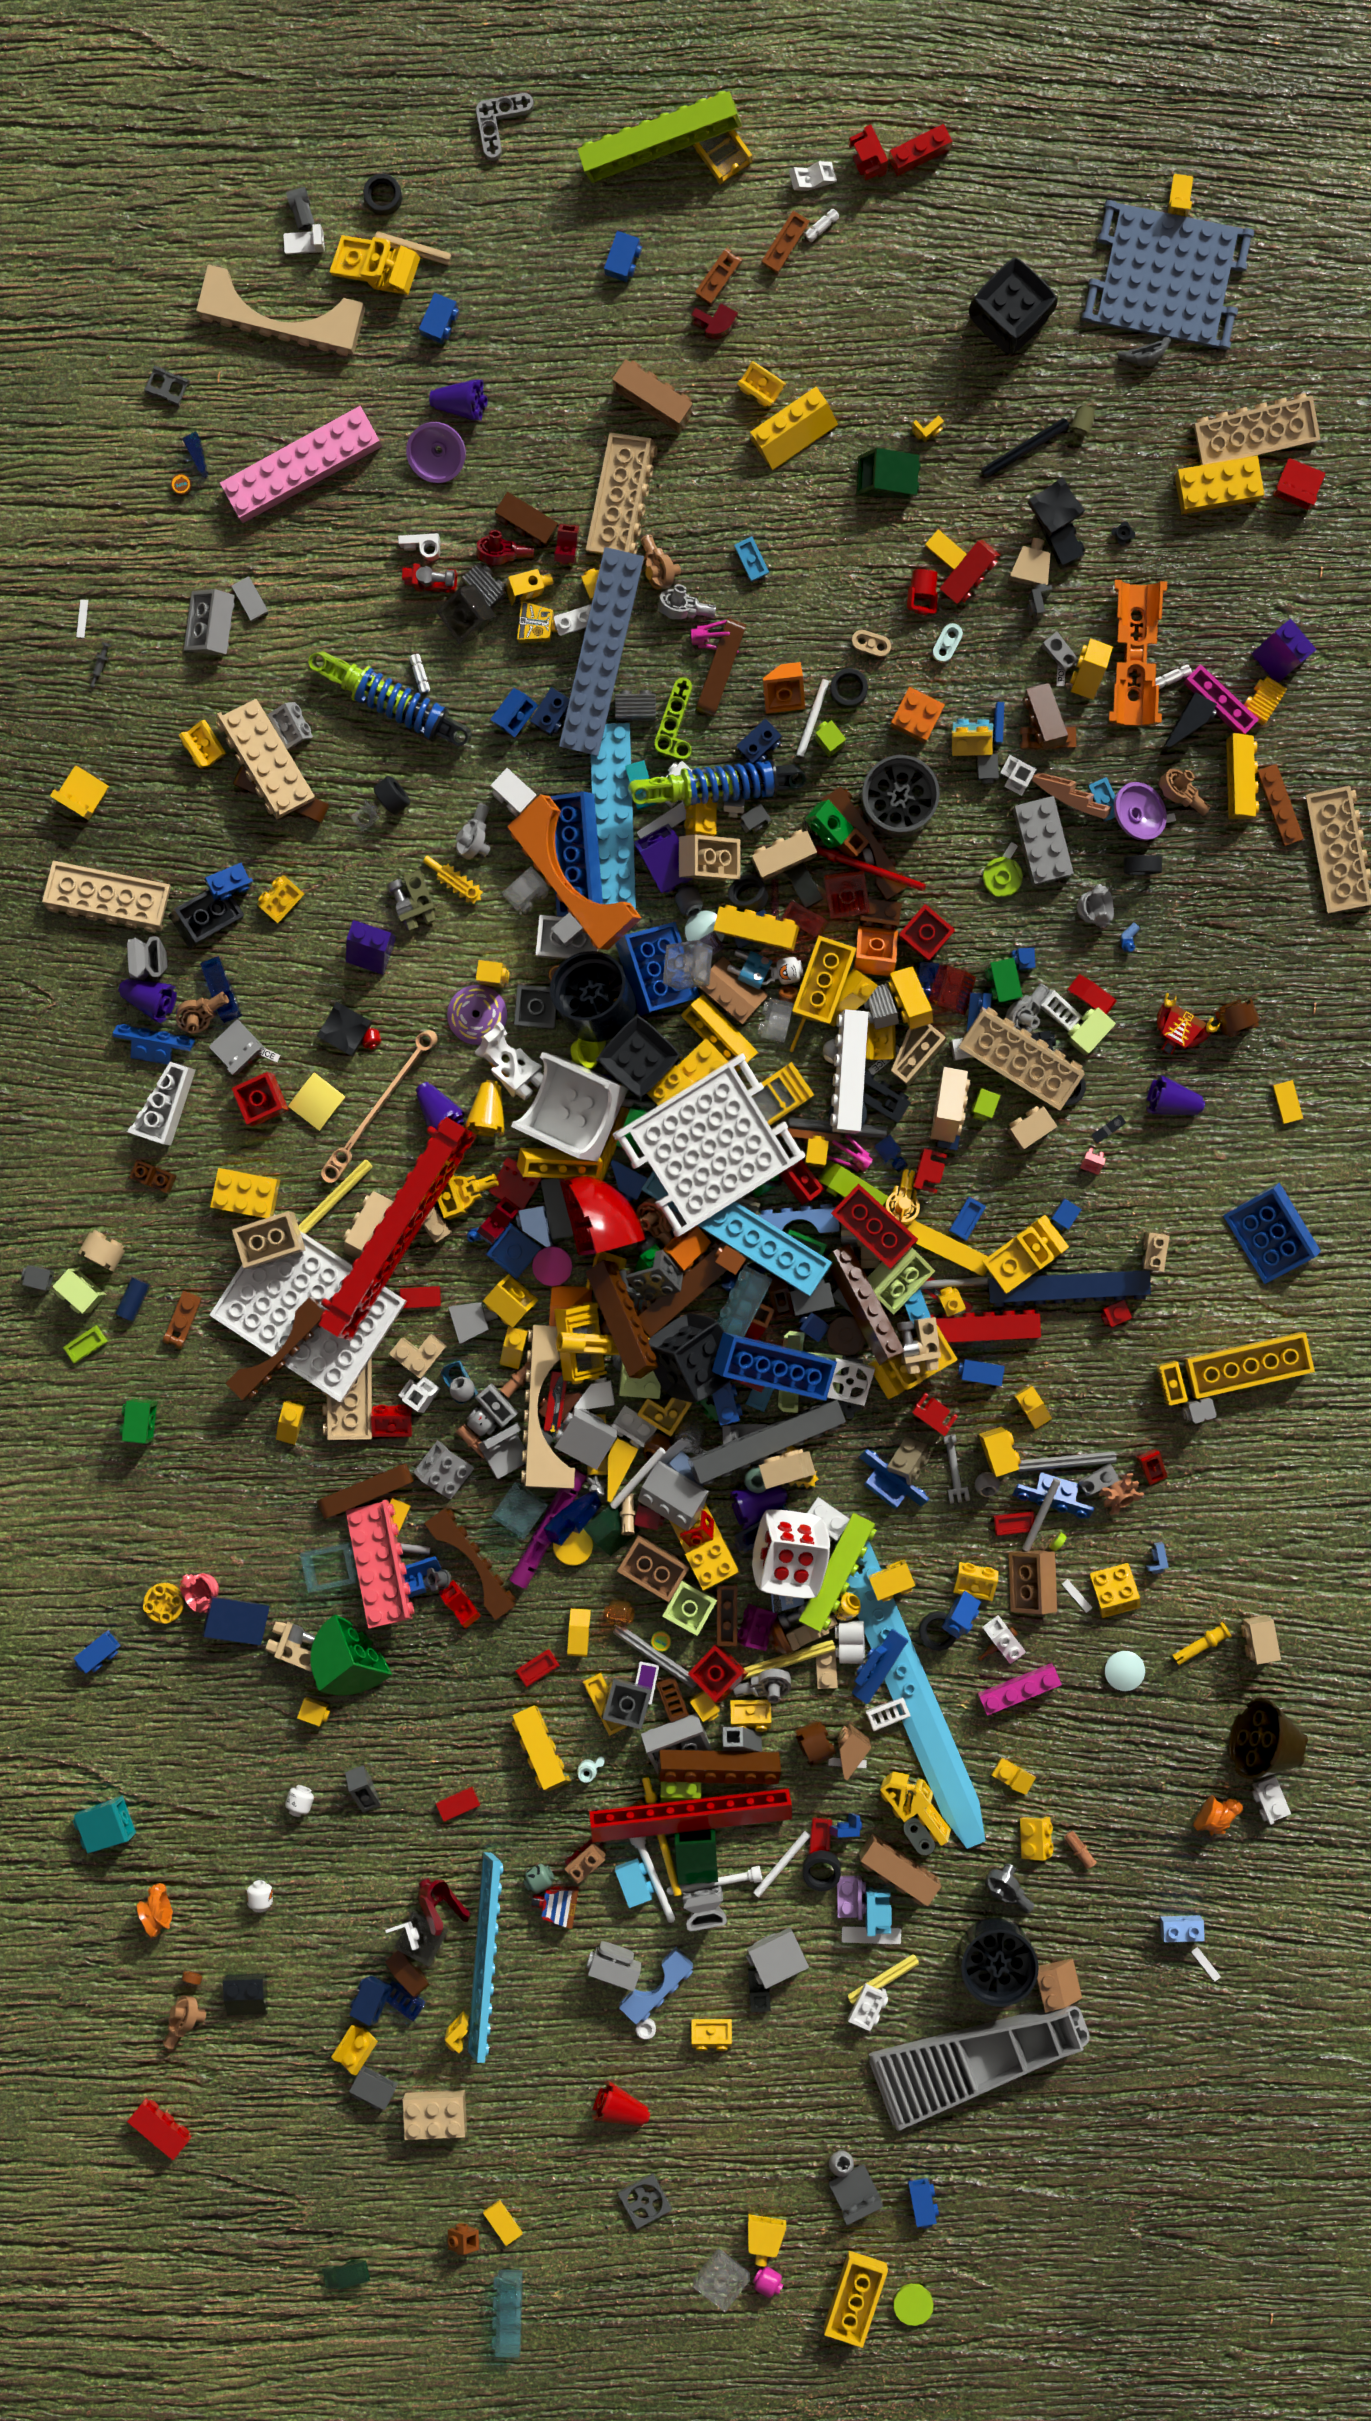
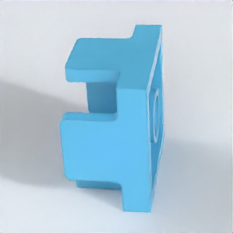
(878, 1911)

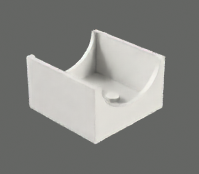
(573, 1108)

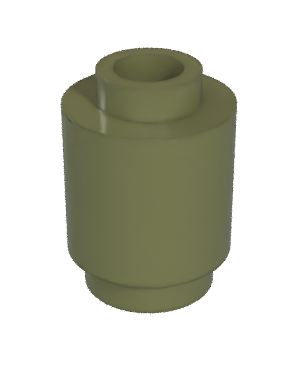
(1083, 421)

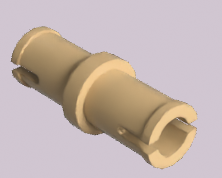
(627, 1515)

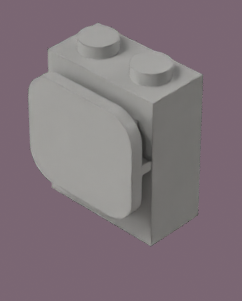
(585, 1437)
(776, 1958)
(614, 1965)

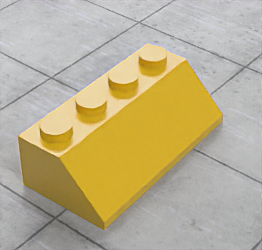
(793, 428)
(1241, 776)
(824, 980)

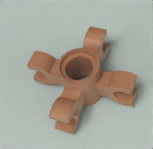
(1121, 1494)

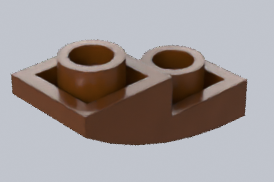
(153, 1176)

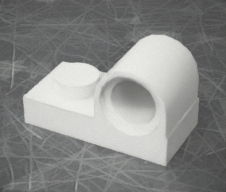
(410, 542)

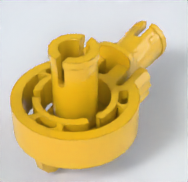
(904, 1202)

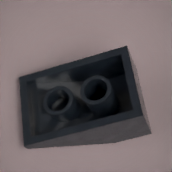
(1195, 714)
(204, 917)

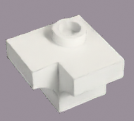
(1018, 773)
(419, 1394)

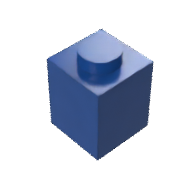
(1065, 1215)

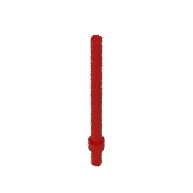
(834, 856)

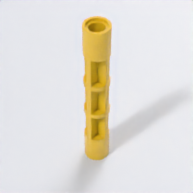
(585, 1343)

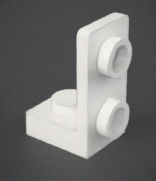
(305, 241)
(572, 620)
(1004, 1639)

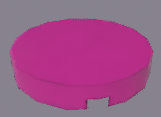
(552, 1266)

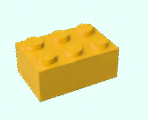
(245, 1193)
(999, 1451)

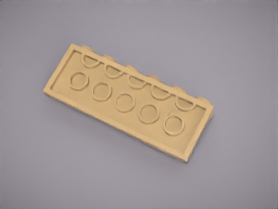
(1257, 430)
(621, 493)
(265, 759)
(1339, 849)
(106, 896)
(1022, 1058)
(353, 1416)

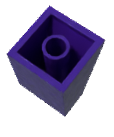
(1283, 651)
(661, 857)
(369, 947)

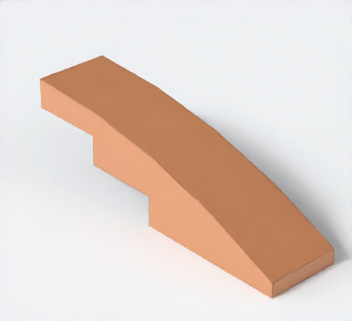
(1065, 791)

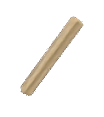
(423, 251)

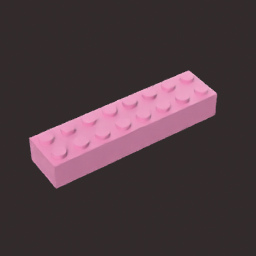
(301, 464)

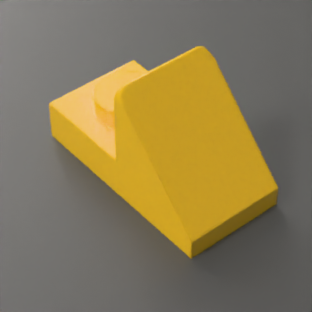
(1013, 1776)

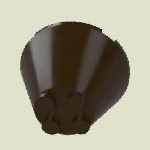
(1265, 1741)

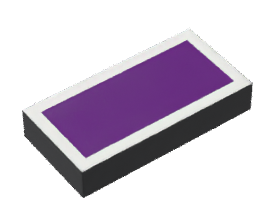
(647, 1676)

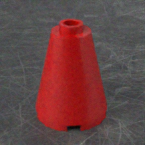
(619, 2107)

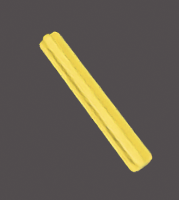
(888, 1976)

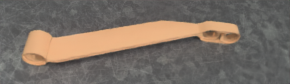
(339, 1166)

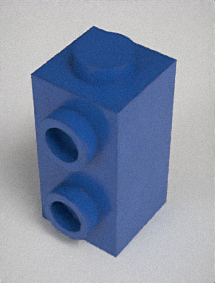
(981, 1372)
(961, 1614)
(96, 1652)
(923, 2206)

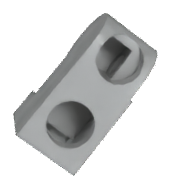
(1059, 651)
(1099, 1479)

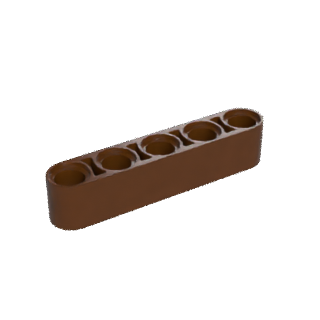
(720, 667)
(314, 810)
(365, 1491)

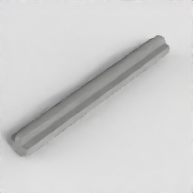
(1067, 1461)
(654, 1655)

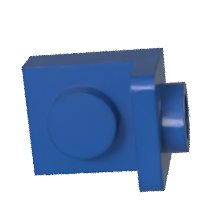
(847, 1829)

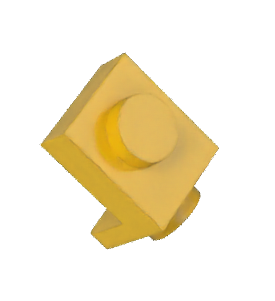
(932, 429)
(951, 1301)

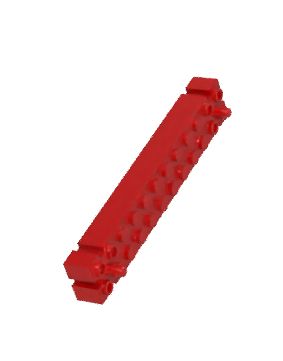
(397, 1229)

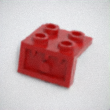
(1299, 484)
(514, 1185)

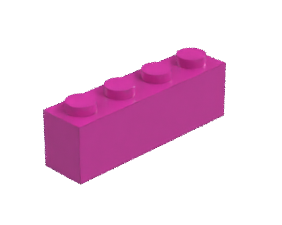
(1228, 706)
(1019, 1689)

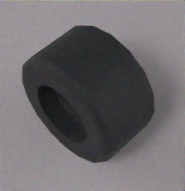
(391, 795)

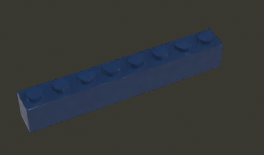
(1073, 1287)

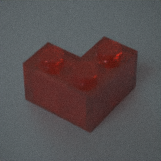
(805, 919)

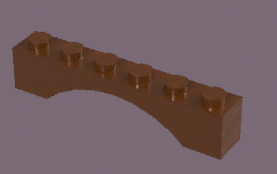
(842, 801)
(249, 1380)
(446, 1529)

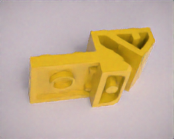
(375, 263)
(695, 1066)
(1025, 1254)
(894, 1377)
(709, 1560)
(895, 1790)

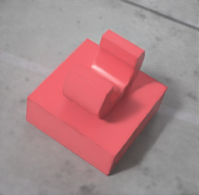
(1092, 1162)

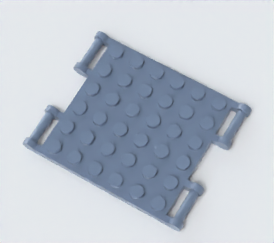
(1167, 275)

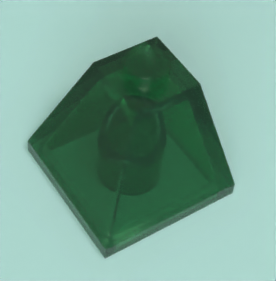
(607, 1528)

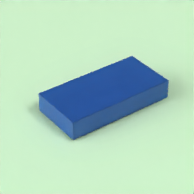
(998, 723)
(967, 1218)

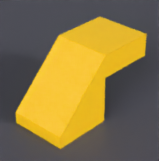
(578, 1632)

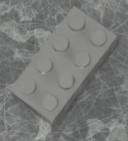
(1043, 841)

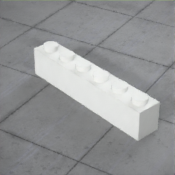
(849, 1071)

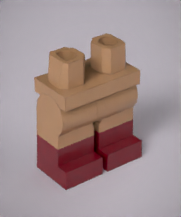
(582, 1864)

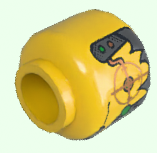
(848, 1608)

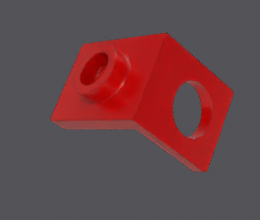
(701, 1534)

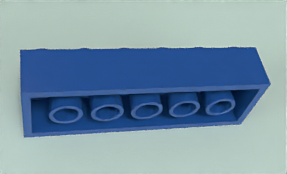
(578, 846)
(774, 1366)

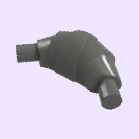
(1147, 354)

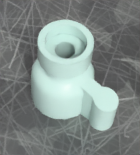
(588, 1769)

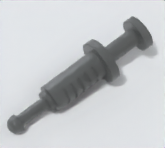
(99, 663)

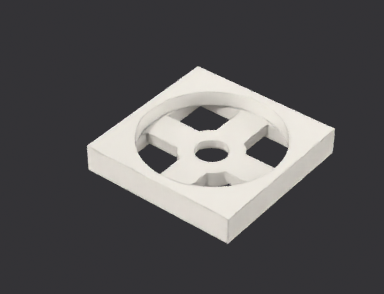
(865, 1384)

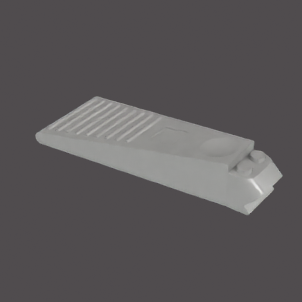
(961, 2064)

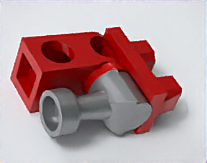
(426, 579)

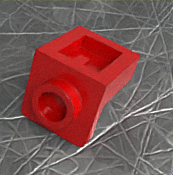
(1115, 1314)

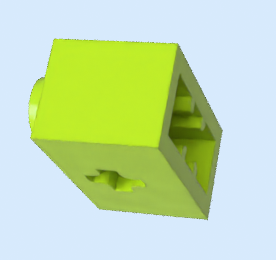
(829, 738)
(984, 1105)

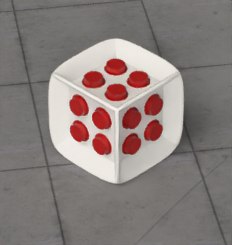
(790, 1554)

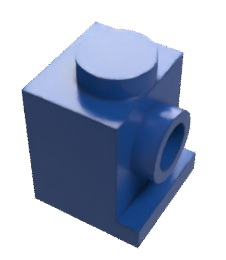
(1024, 958)

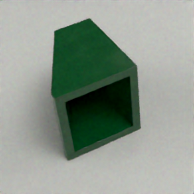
(888, 474)
(696, 1856)

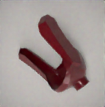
(428, 1903)

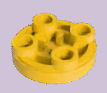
(575, 1549)
(163, 1603)

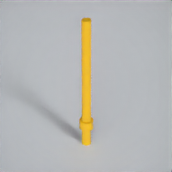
(650, 1798)

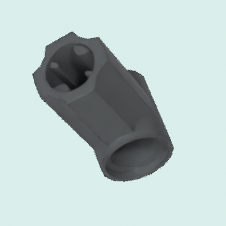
(299, 203)

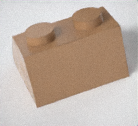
(1058, 1985)

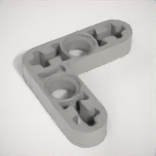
(490, 119)

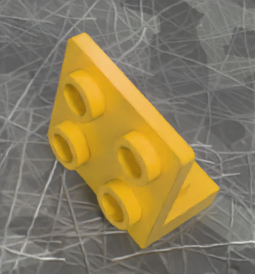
(81, 792)
(1115, 1590)

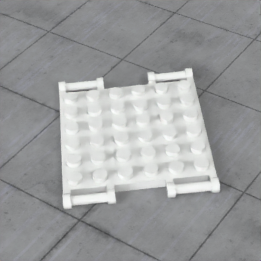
(709, 1145)

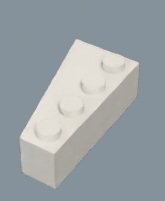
(164, 1106)

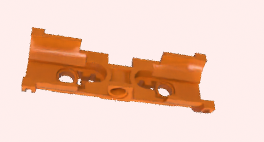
(1148, 601)

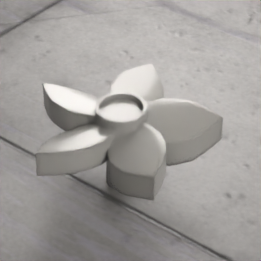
(596, 1486)

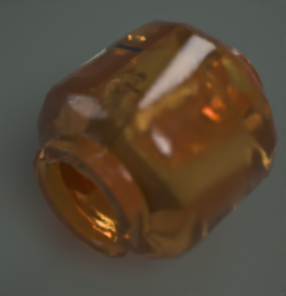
(619, 1613)

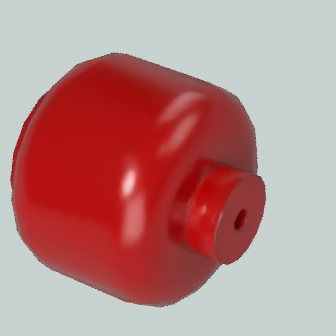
(371, 1039)

